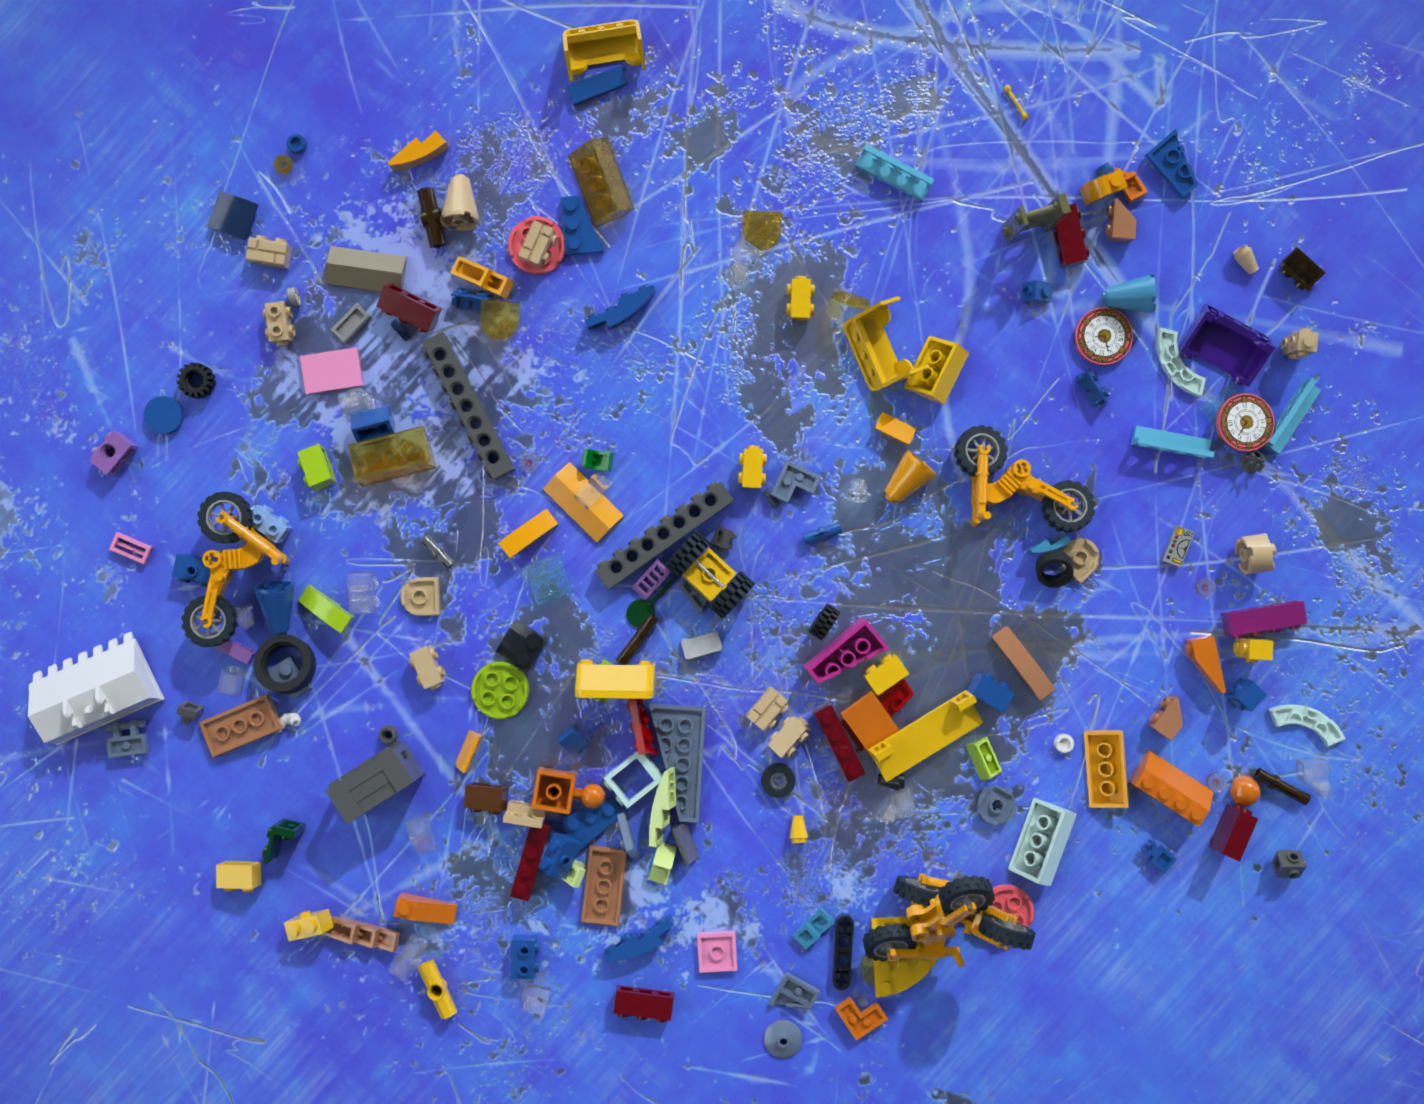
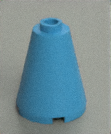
(1132, 295)

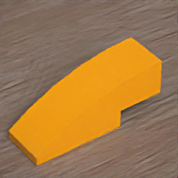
(419, 153)
(482, 277)
(528, 533)

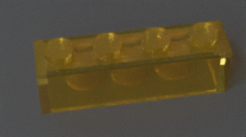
(601, 181)
(391, 456)

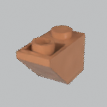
(1121, 223)
(1168, 718)

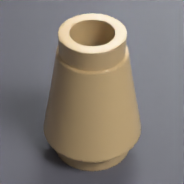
(1245, 257)

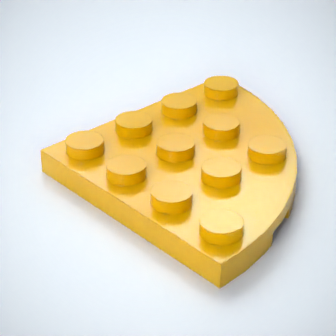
(901, 974)

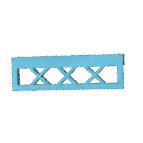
(894, 172)
(1293, 414)
(1172, 442)

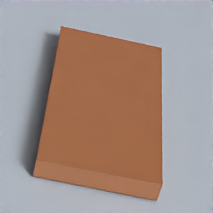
(241, 725)
(604, 885)

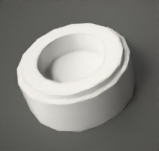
(1063, 743)

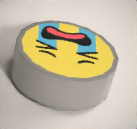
(293, 296)

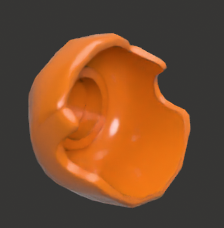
(1245, 791)

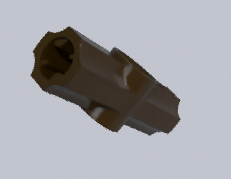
(430, 217)

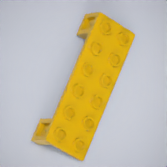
(926, 735)

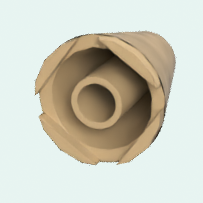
(460, 205)

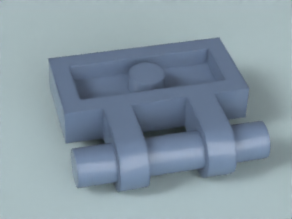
(126, 745)

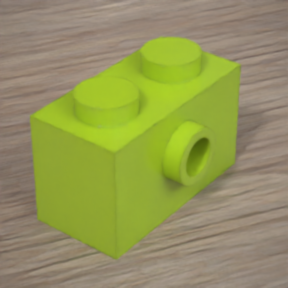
(316, 467)

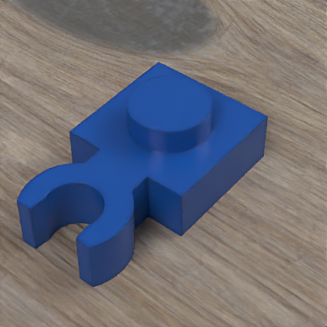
(1159, 857)

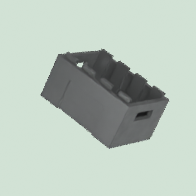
(374, 781)

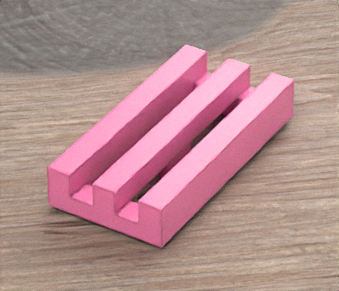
(146, 554)

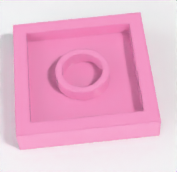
(717, 951)

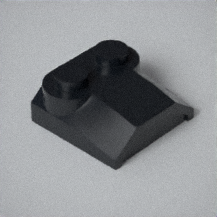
(521, 645)

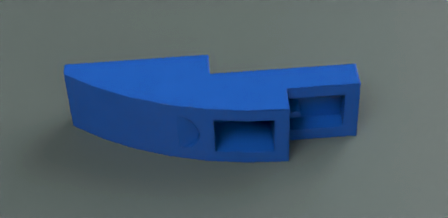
(629, 306)
(634, 945)

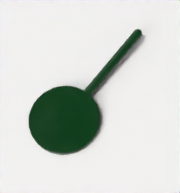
(639, 609)

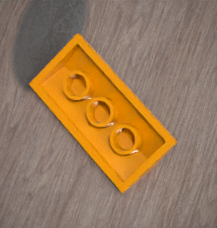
(597, 518)
(1106, 769)

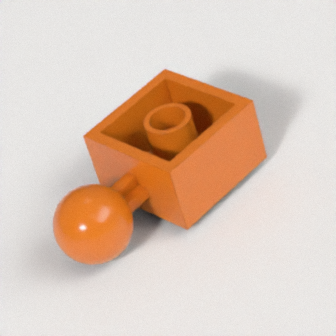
(565, 781)

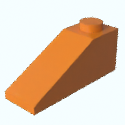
(1205, 657)
(424, 909)

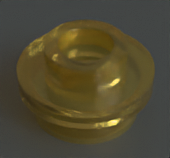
(279, 160)

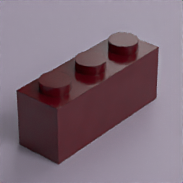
(1070, 239)
(408, 308)
(643, 1003)

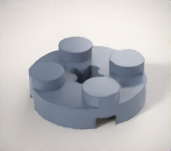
(1007, 802)

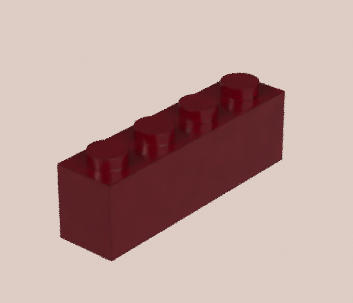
(839, 742)
(530, 861)

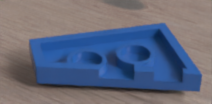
(1172, 165)
(578, 230)
(588, 823)

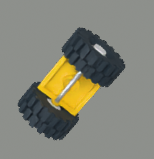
(709, 574)

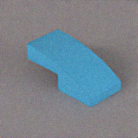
(1044, 545)
(813, 927)

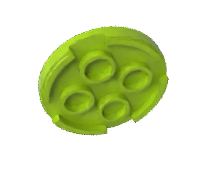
(500, 690)

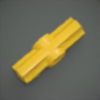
(442, 1000)

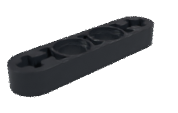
(842, 951)

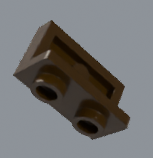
(1301, 268)

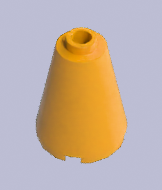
(908, 477)

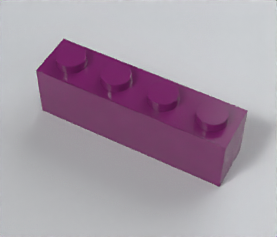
(1263, 618)

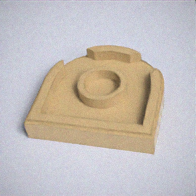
(1083, 556)
(422, 596)

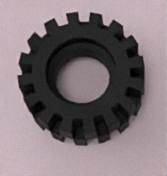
(184, 380)
(824, 621)

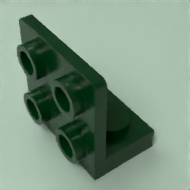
(284, 829)

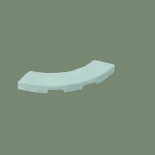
(1173, 366)
(1308, 717)

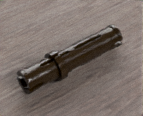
(637, 639)
(1274, 782)

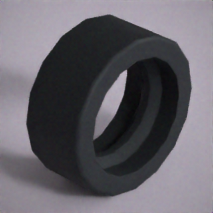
(1054, 581)

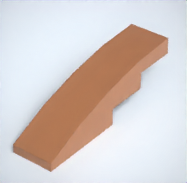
(1023, 663)
(363, 933)

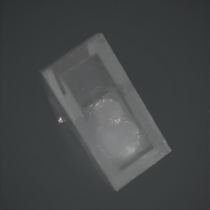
(593, 489)

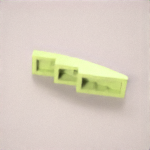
(663, 802)

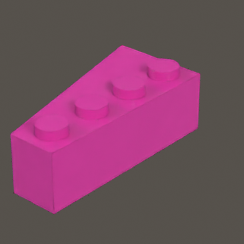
(846, 651)

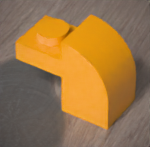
(1103, 187)

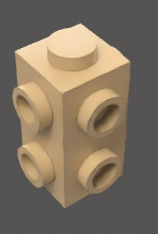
(279, 326)
(1300, 344)
(427, 667)
(787, 739)

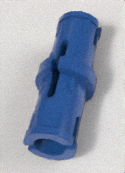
(835, 529)

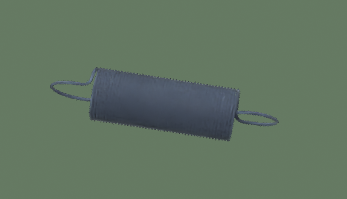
(772, 500)

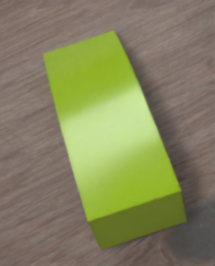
(326, 609)

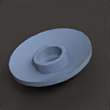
(779, 1030)

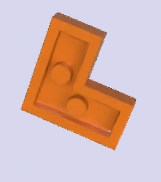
(859, 1021)

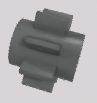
(1252, 462)

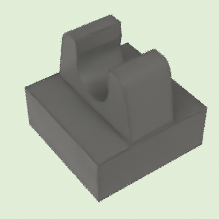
(722, 537)
(189, 711)

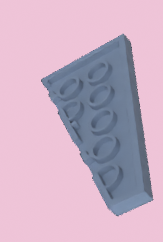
(682, 743)

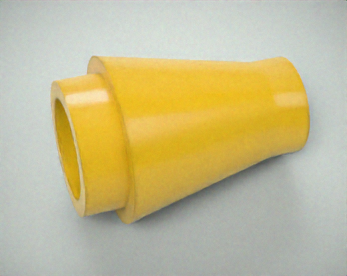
(798, 830)

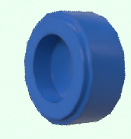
(296, 143)

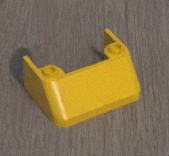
(603, 44)
(874, 349)
(615, 680)

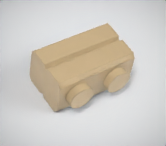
(537, 244)
(268, 252)
(767, 708)

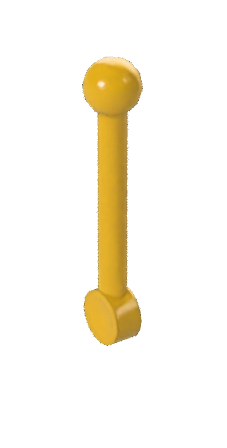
(1007, 88)

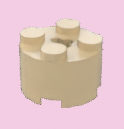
(1255, 553)

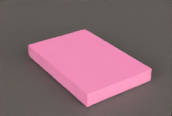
(331, 371)

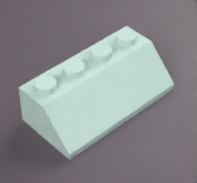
(1042, 842)

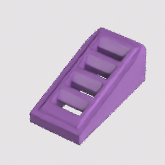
(663, 568)

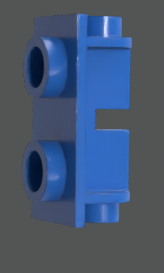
(464, 297)
(1098, 393)

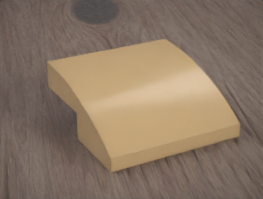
(522, 814)

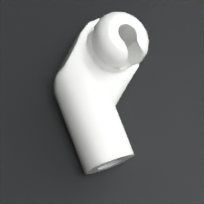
(290, 719)

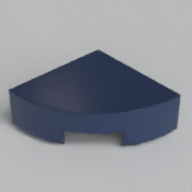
(401, 330)

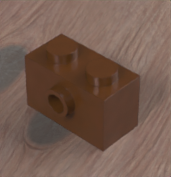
(486, 797)

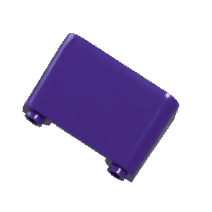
(1227, 344)

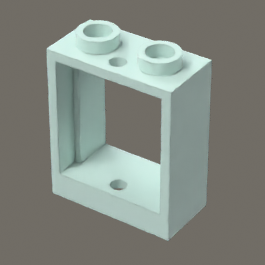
(647, 764)

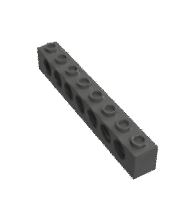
(441, 343)
(611, 578)

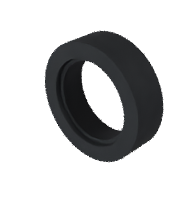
(266, 650)

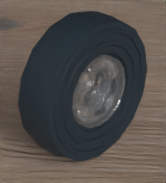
(768, 782)

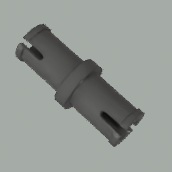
(437, 552)

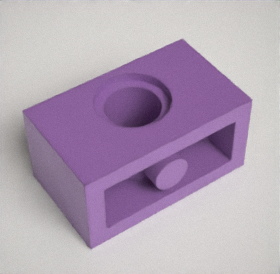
(123, 450)

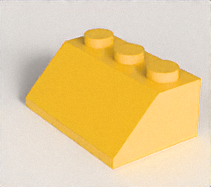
(945, 366)

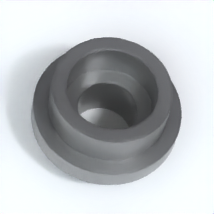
(382, 734)

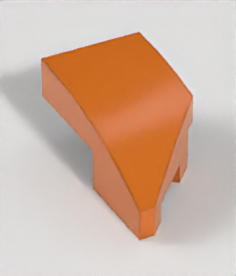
(1135, 187)

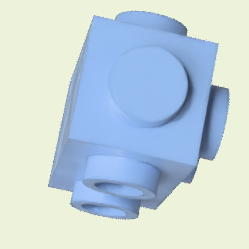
(271, 526)

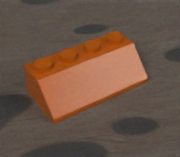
(1172, 788)

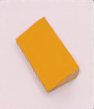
(895, 428)
(468, 751)

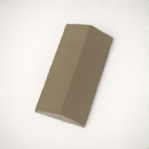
(364, 269)

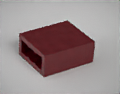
(1233, 831)

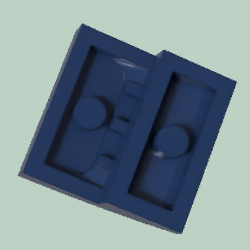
(232, 215)

